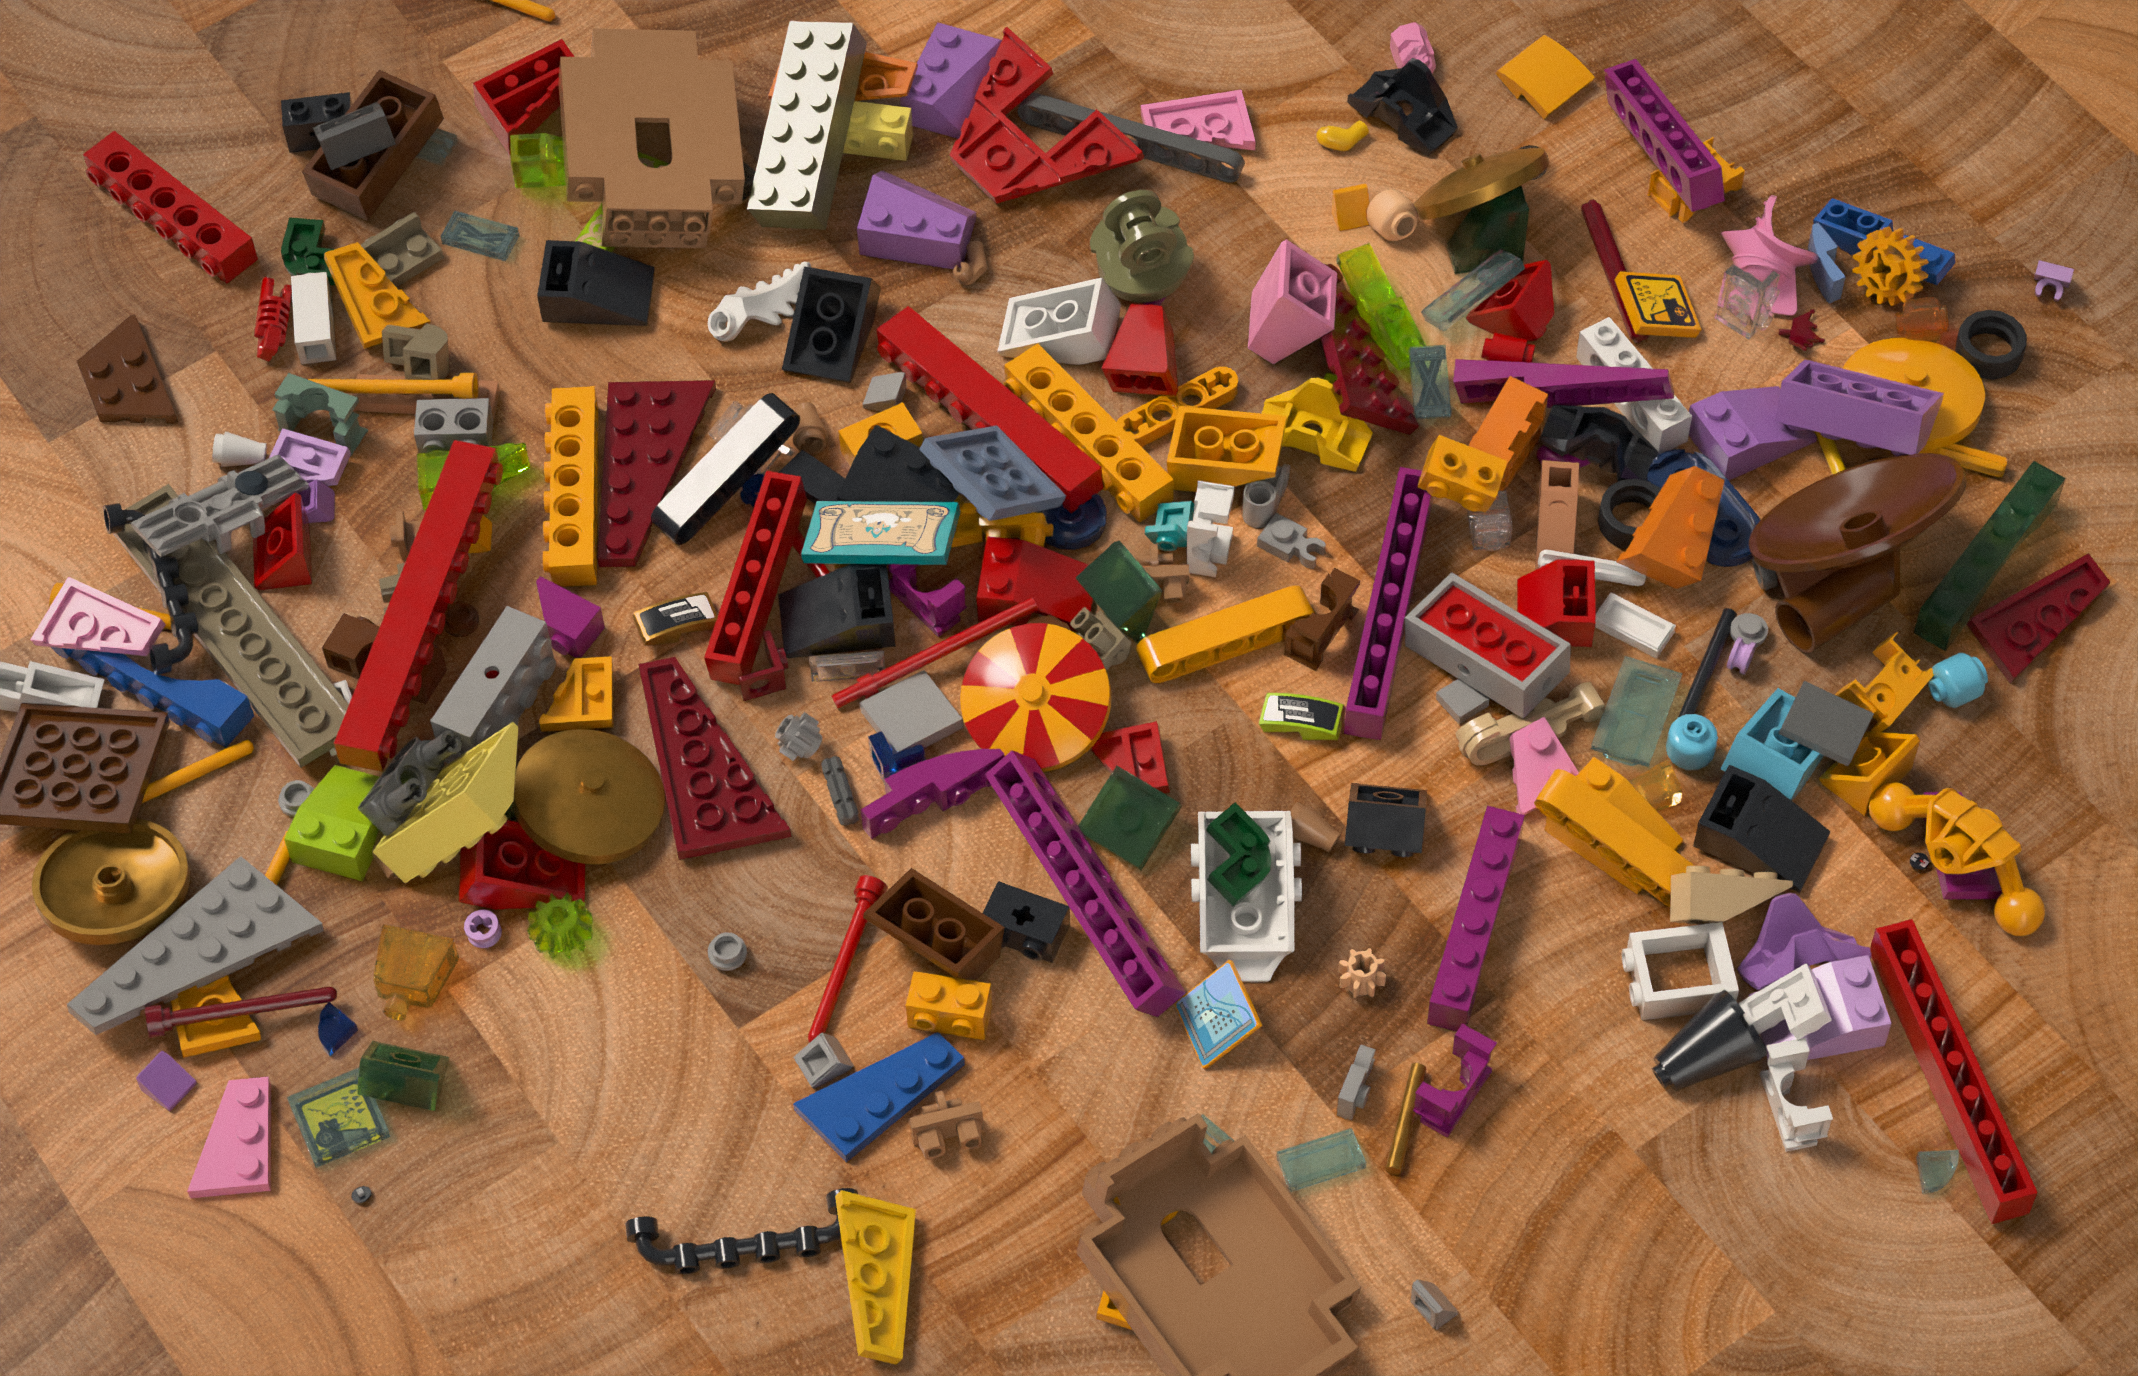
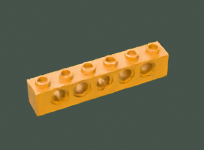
(1049, 390)
(574, 434)

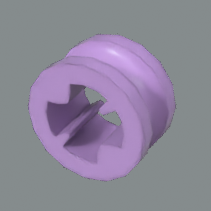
(1741, 655)
(476, 937)

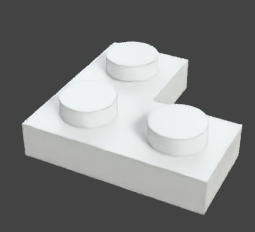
(1789, 998)

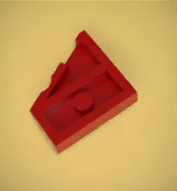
(1136, 751)

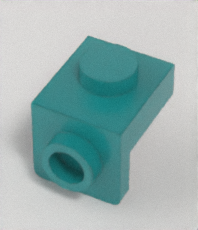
(1171, 525)

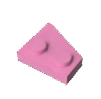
(1535, 758)

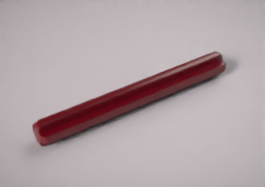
(1609, 257)

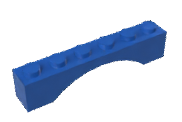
(207, 706)

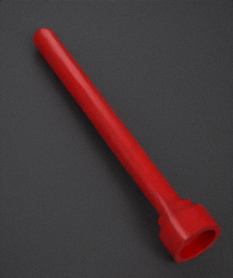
(867, 892)

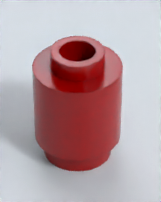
(1507, 349)

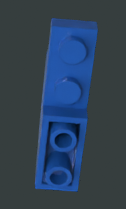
(1850, 225)

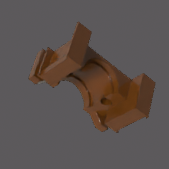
(1311, 636)

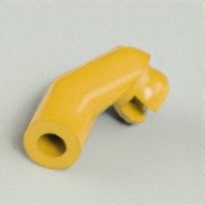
(1340, 138)

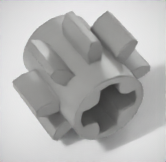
(798, 736)

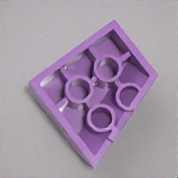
(948, 78)
(913, 224)

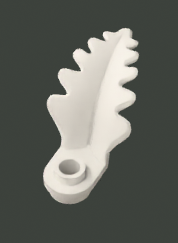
(759, 304)

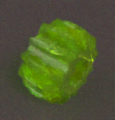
(560, 926)

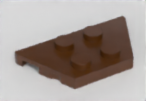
(125, 377)

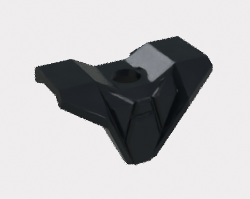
(1431, 119)
(1601, 438)

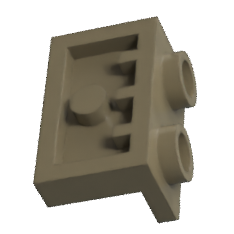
(403, 249)

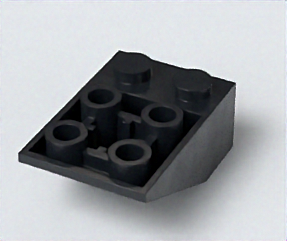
(593, 286)
(838, 612)
(1760, 829)

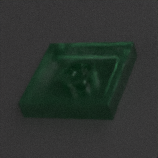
(1129, 817)

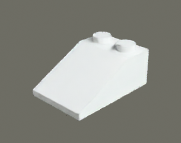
(1068, 322)

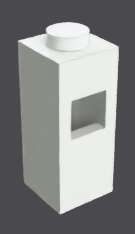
(313, 318)

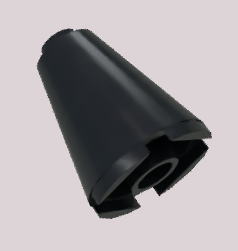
(1709, 1045)

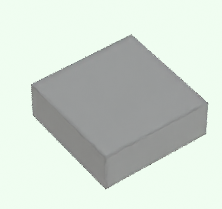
(1461, 700)

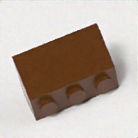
(938, 926)

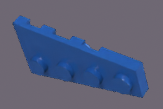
(873, 1099)

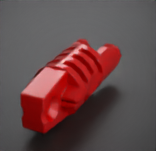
(272, 319)

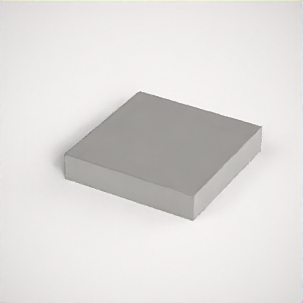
(912, 713)

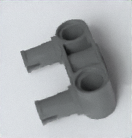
(407, 781)

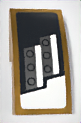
(670, 618)

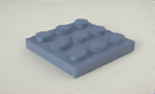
(992, 472)

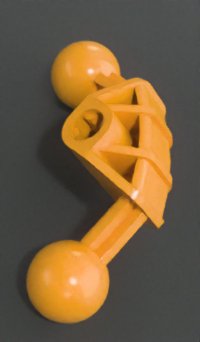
(1963, 841)

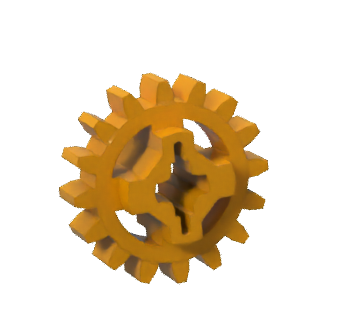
(1893, 264)

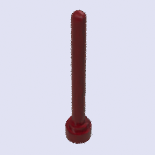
(163, 1020)

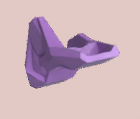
(1792, 939)

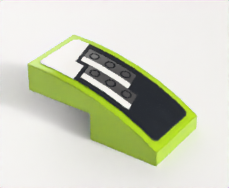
(1308, 715)

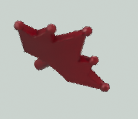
(1801, 332)

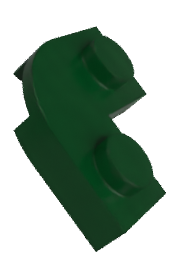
(302, 247)
(1248, 853)

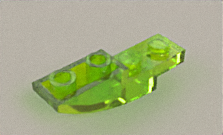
(1378, 305)

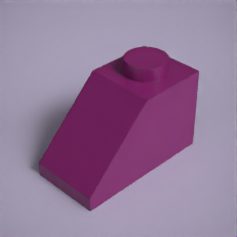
(570, 619)

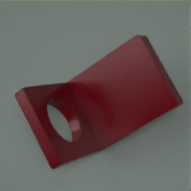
(775, 674)

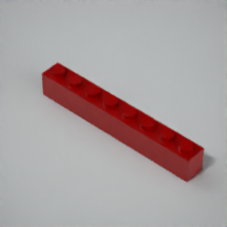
(983, 402)
(1952, 1072)

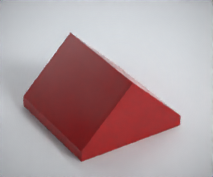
(284, 550)

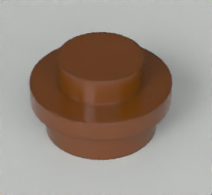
(461, 619)

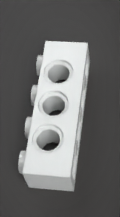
(1662, 421)

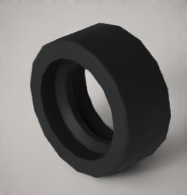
(1998, 324)
(1623, 492)

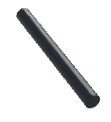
(1708, 663)

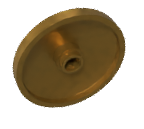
(1481, 181)
(588, 796)
(110, 883)

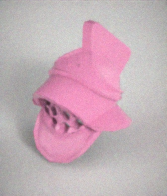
(1762, 253)

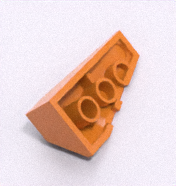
(880, 78)

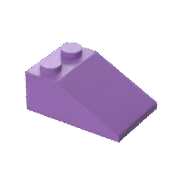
(1741, 430)

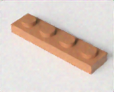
(407, 402)

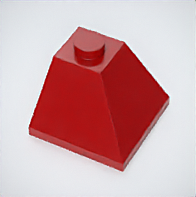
(1520, 306)

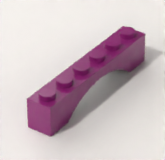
(1475, 919)

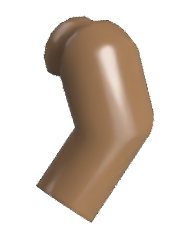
(975, 267)

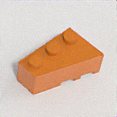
(1512, 426)
(1678, 529)

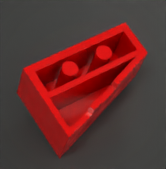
(522, 93)

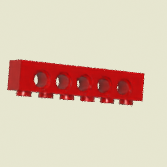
(170, 207)

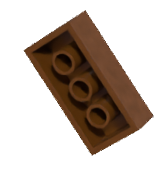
(365, 183)

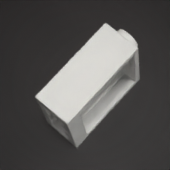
(1685, 1000)

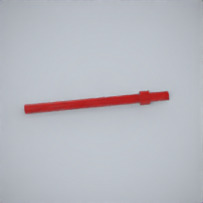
(869, 685)

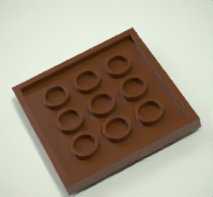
(78, 766)

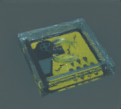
(337, 1119)

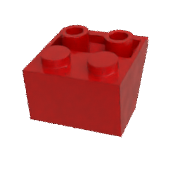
(1561, 599)

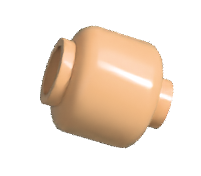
(1392, 215)

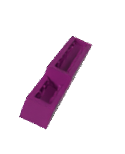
(1562, 382)

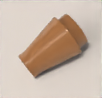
(811, 433)
(1312, 828)

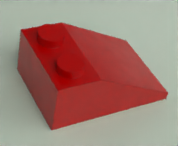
(1022, 570)
(515, 872)

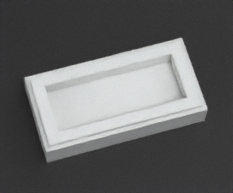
(1634, 625)

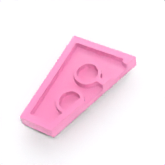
(1208, 118)

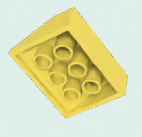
(458, 808)

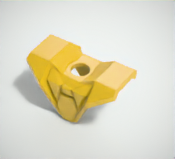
(1316, 402)

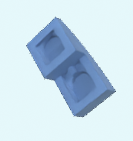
(1825, 272)

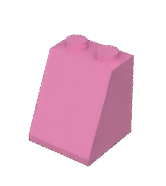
(1291, 303)

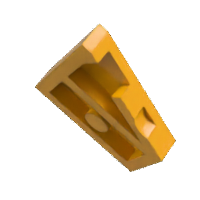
(583, 697)

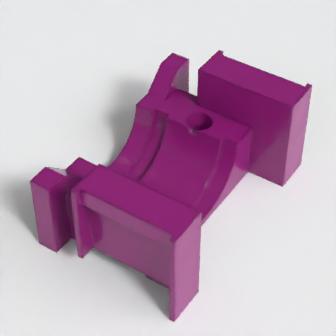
(935, 609)
(1445, 1108)

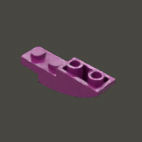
(942, 779)

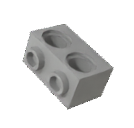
(445, 420)

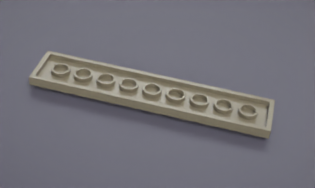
(249, 642)

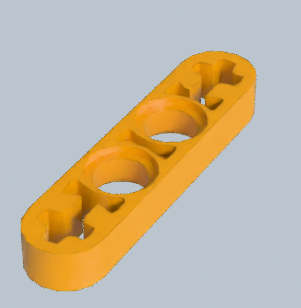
(1199, 386)

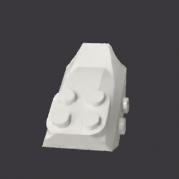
(1261, 925)

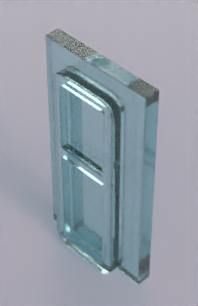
(1636, 712)

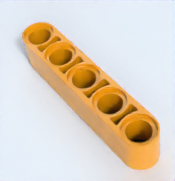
(1222, 634)
(1611, 834)

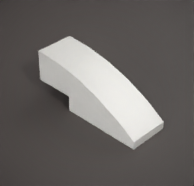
(46, 686)

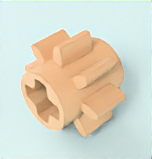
(1362, 973)

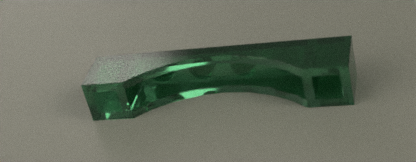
(1966, 582)

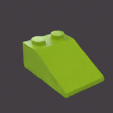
(329, 827)

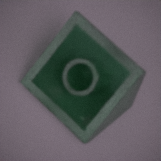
(1122, 590)
(402, 1075)

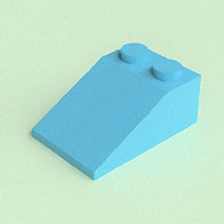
(1770, 755)

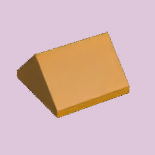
(1877, 761)

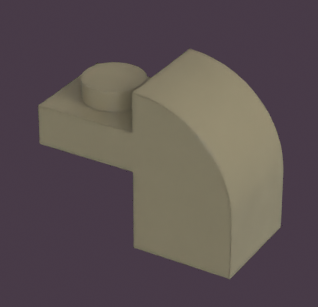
(420, 351)

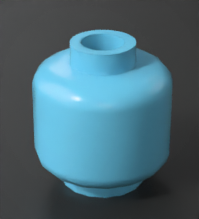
(1958, 680)
(1691, 742)

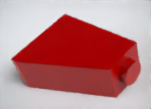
(1143, 353)

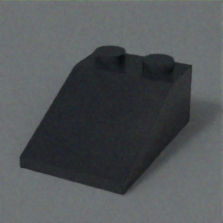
(830, 324)

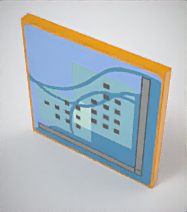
(1218, 1014)

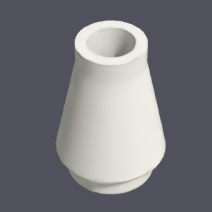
(237, 450)

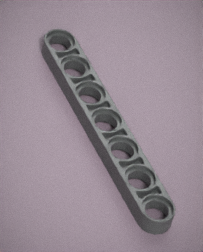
(1147, 138)

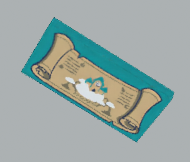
(881, 532)

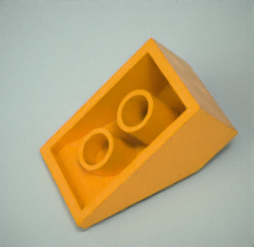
(1223, 447)
(1626, 798)

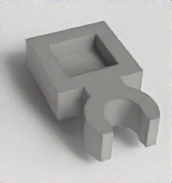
(1287, 538)
(1354, 1091)

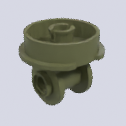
(1141, 248)

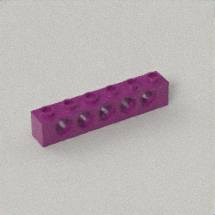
(1664, 135)

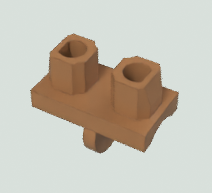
(1171, 576)
(945, 1121)

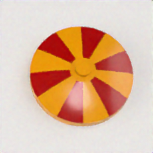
(1036, 694)

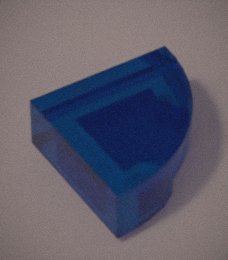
(334, 1028)

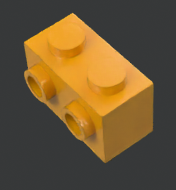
(1462, 474)
(949, 1005)

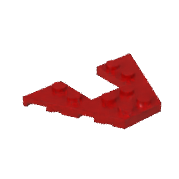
(1006, 159)

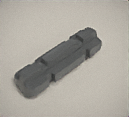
(840, 791)

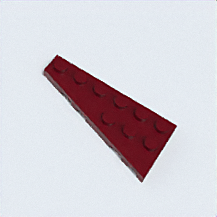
(1363, 377)
(643, 451)
(704, 777)

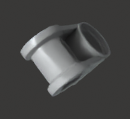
(1263, 498)

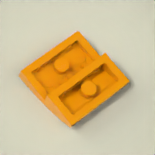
(1545, 75)

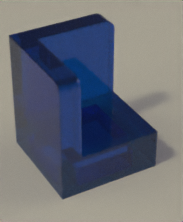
(890, 763)

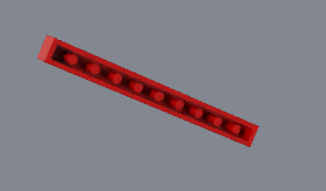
(418, 607)

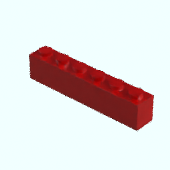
(755, 577)

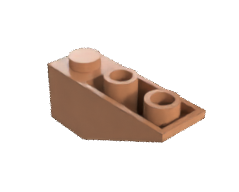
(1557, 507)

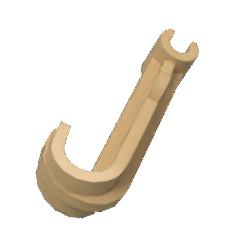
(1488, 740)

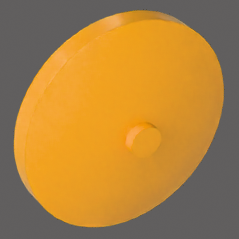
(1932, 368)

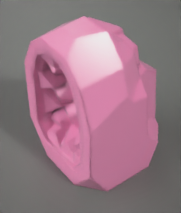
(1411, 42)

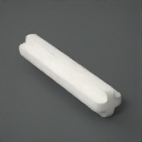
(1604, 569)

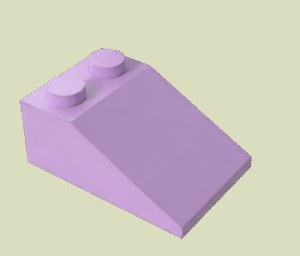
(1855, 1010)

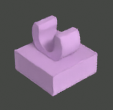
(2052, 275)

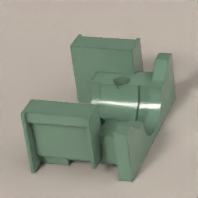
(301, 396)

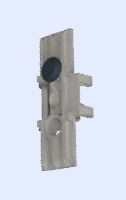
(221, 508)

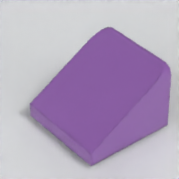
(318, 502)
(165, 1081)

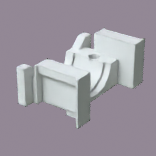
(1207, 540)
(1796, 1124)

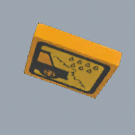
(1657, 304)

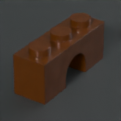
(351, 644)

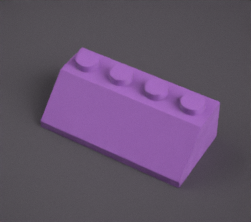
(1858, 407)

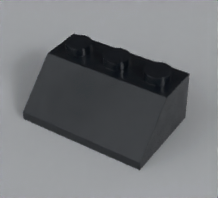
(895, 471)

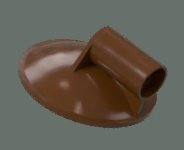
(1843, 540)

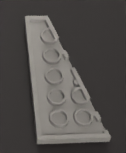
(204, 940)

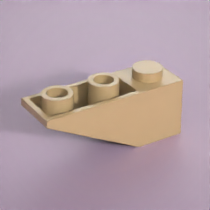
(1714, 898)

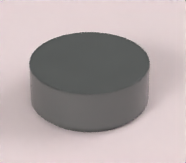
(1766, 578)

